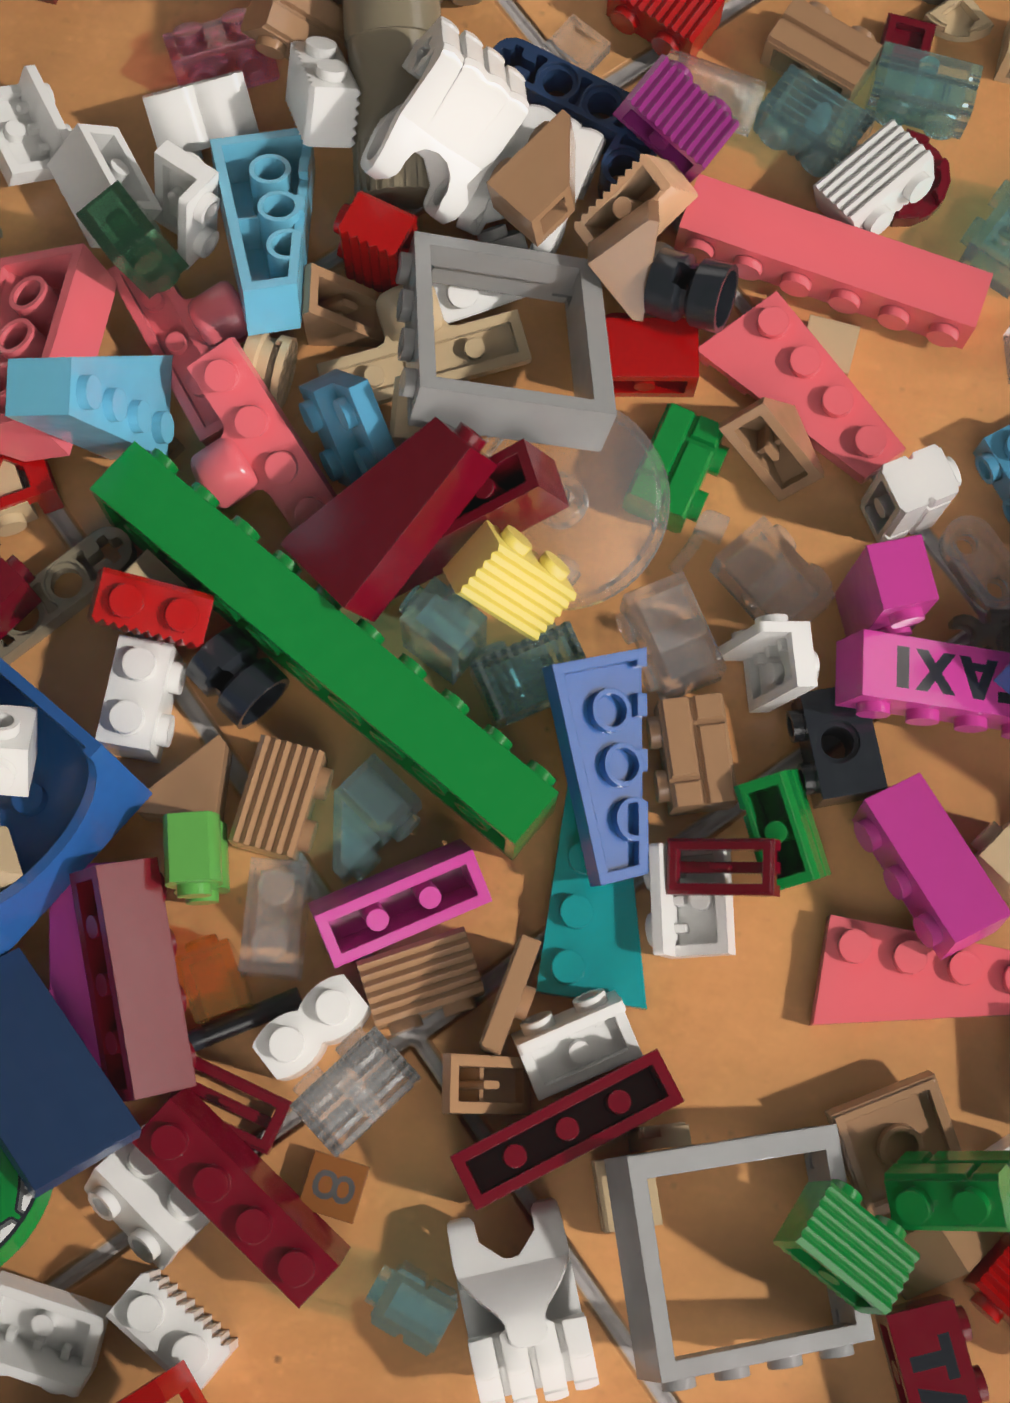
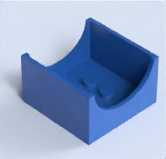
(71, 813)

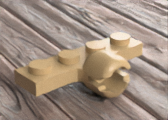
(460, 350)

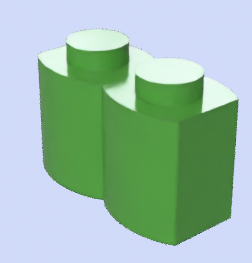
(196, 856)

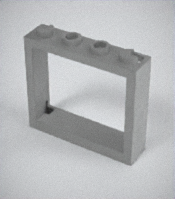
(492, 409)
(643, 1273)

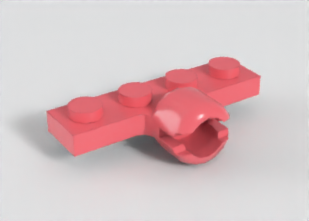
(187, 332)
(257, 442)

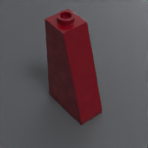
(391, 517)

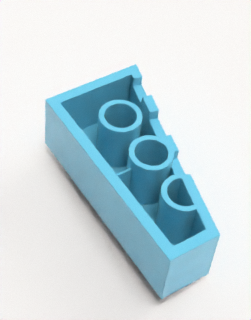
(267, 222)
(94, 400)

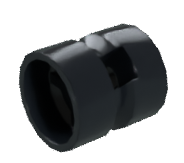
(684, 288)
(233, 673)

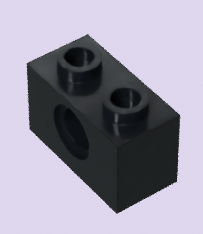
(827, 778)

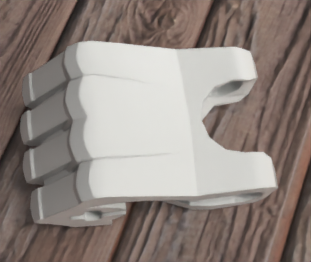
(452, 118)
(587, 155)
(523, 1312)

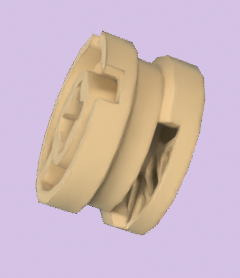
(274, 362)

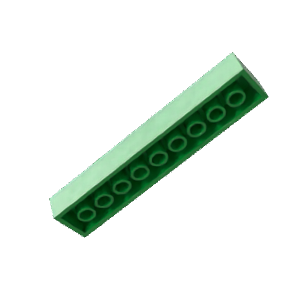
(327, 650)

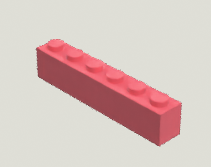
(834, 262)

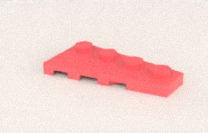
(778, 358)
(890, 975)

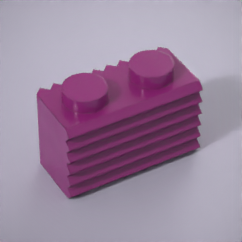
(677, 117)

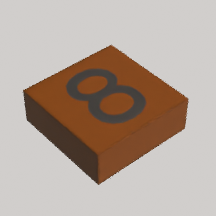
(334, 1186)

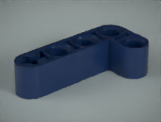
(583, 97)

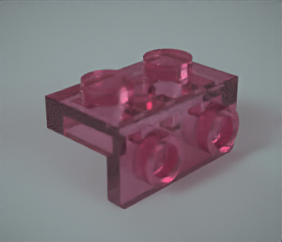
(217, 49)

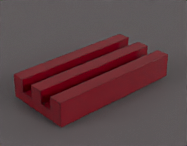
(768, 868)
(273, 1124)

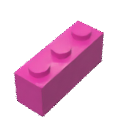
(888, 588)
(929, 866)
(399, 902)

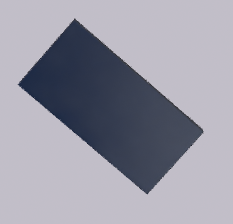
(53, 1095)

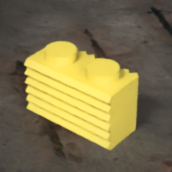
(511, 580)

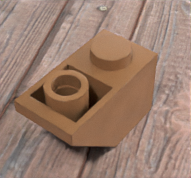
(538, 182)

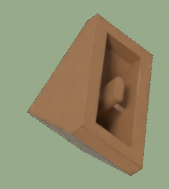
(625, 256)
(339, 310)
(774, 445)
(193, 785)
(485, 1085)
(944, 1257)

